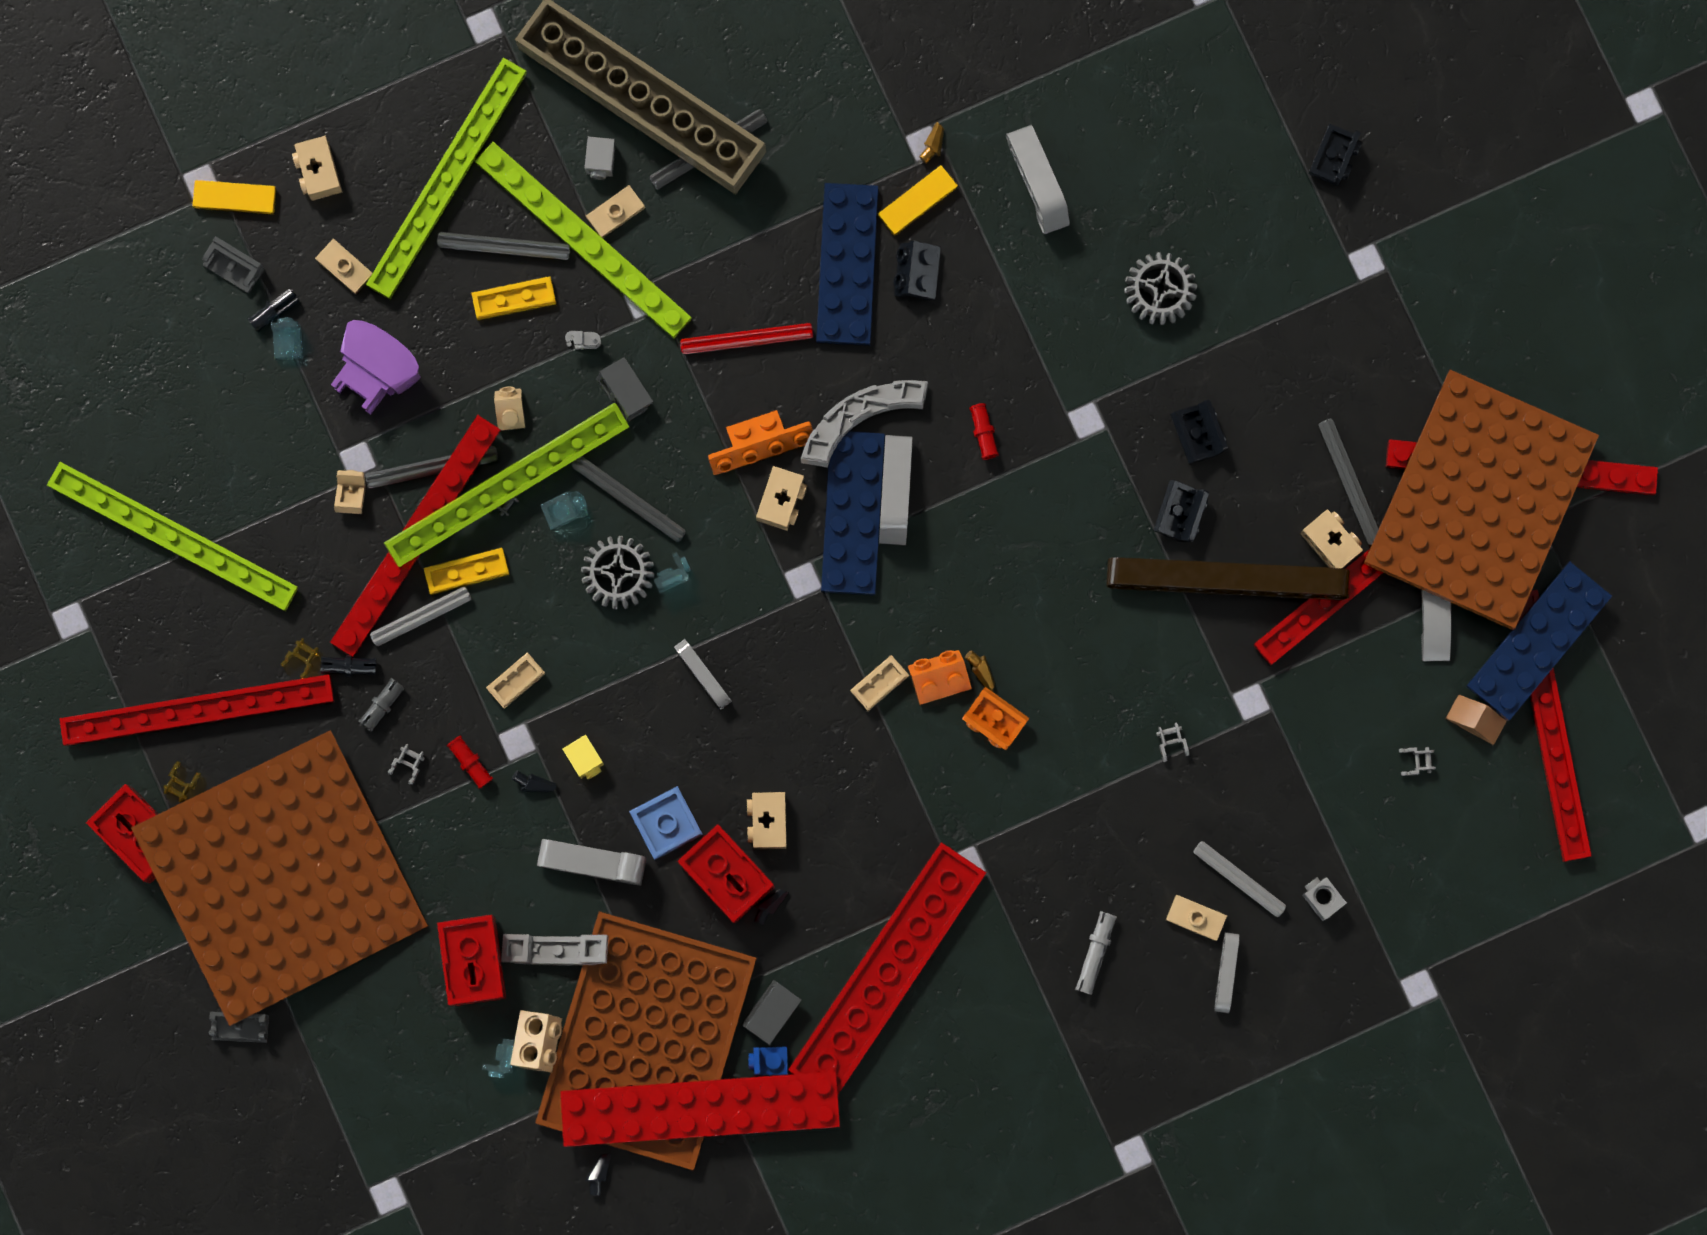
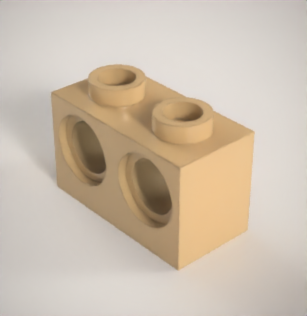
(529, 1040)

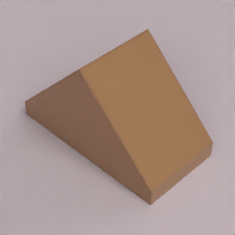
(1476, 718)

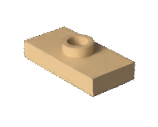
(615, 211)
(344, 266)
(515, 680)
(879, 683)
(1196, 917)

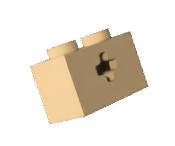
(312, 153)
(781, 482)
(1337, 554)
(774, 805)

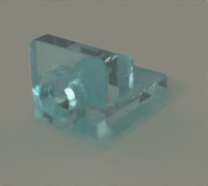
(287, 339)
(564, 509)
(670, 578)
(504, 1055)

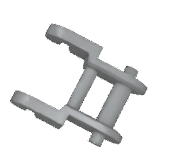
(583, 340)
(1162, 733)
(405, 750)
(1427, 752)

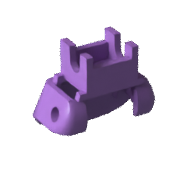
(374, 364)

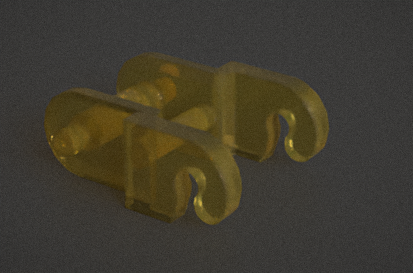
(313, 652)
(182, 795)

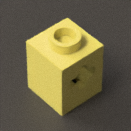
(583, 757)

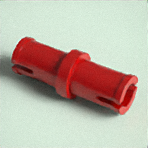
(984, 431)
(469, 762)

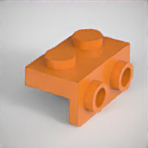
(939, 676)
(995, 719)

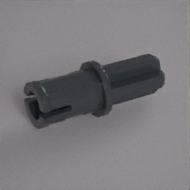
(273, 310)

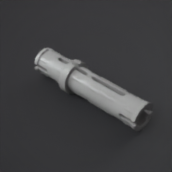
(1096, 951)

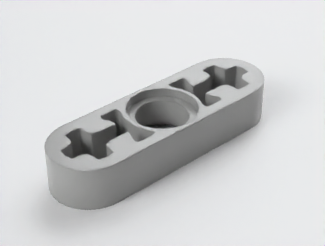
(702, 674)
(1226, 972)

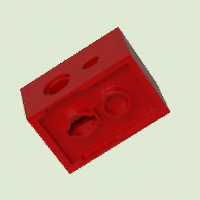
(114, 826)
(726, 874)
(471, 960)

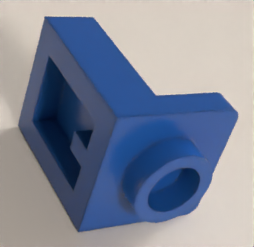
(769, 1061)

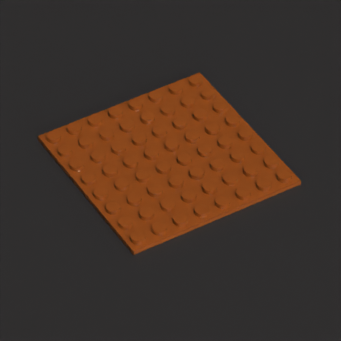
(279, 877)

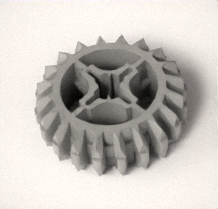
(1172, 291)
(604, 571)

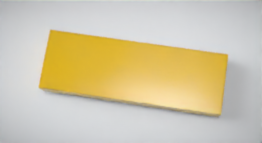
(234, 197)
(917, 200)
(513, 298)
(466, 571)

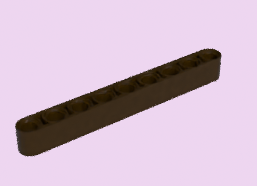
(1228, 578)

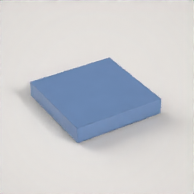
(666, 823)

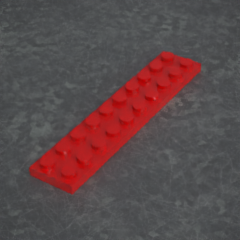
(890, 966)
(699, 1108)

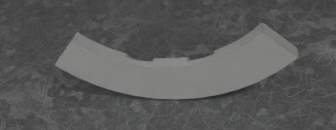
(854, 410)

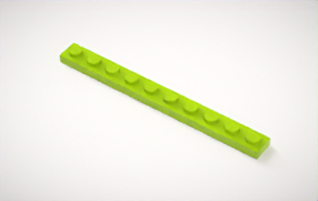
(446, 178)
(583, 240)
(506, 485)
(172, 536)

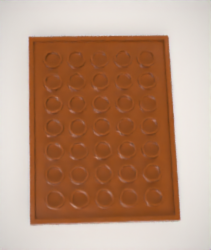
(1481, 499)
(647, 1018)

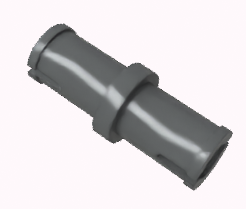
(381, 705)

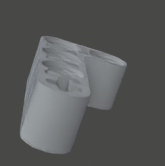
(1039, 179)
(895, 490)
(592, 862)

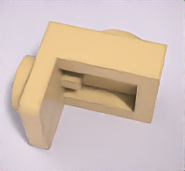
(509, 408)
(350, 492)

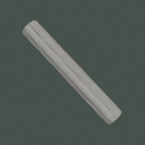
(420, 616)
(1239, 879)

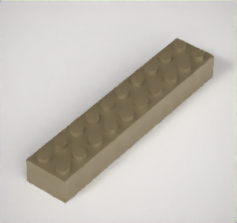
(641, 95)

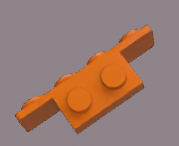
(758, 440)

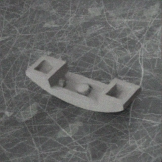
(1436, 628)
(554, 950)

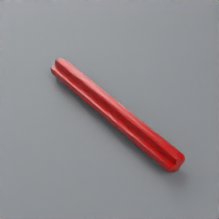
(746, 338)

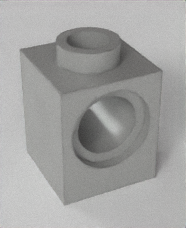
(600, 157)
(1335, 902)

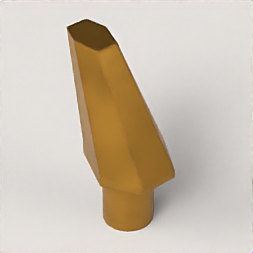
(933, 143)
(981, 669)

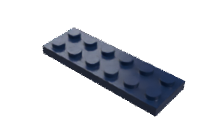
(847, 264)
(853, 514)
(1538, 641)

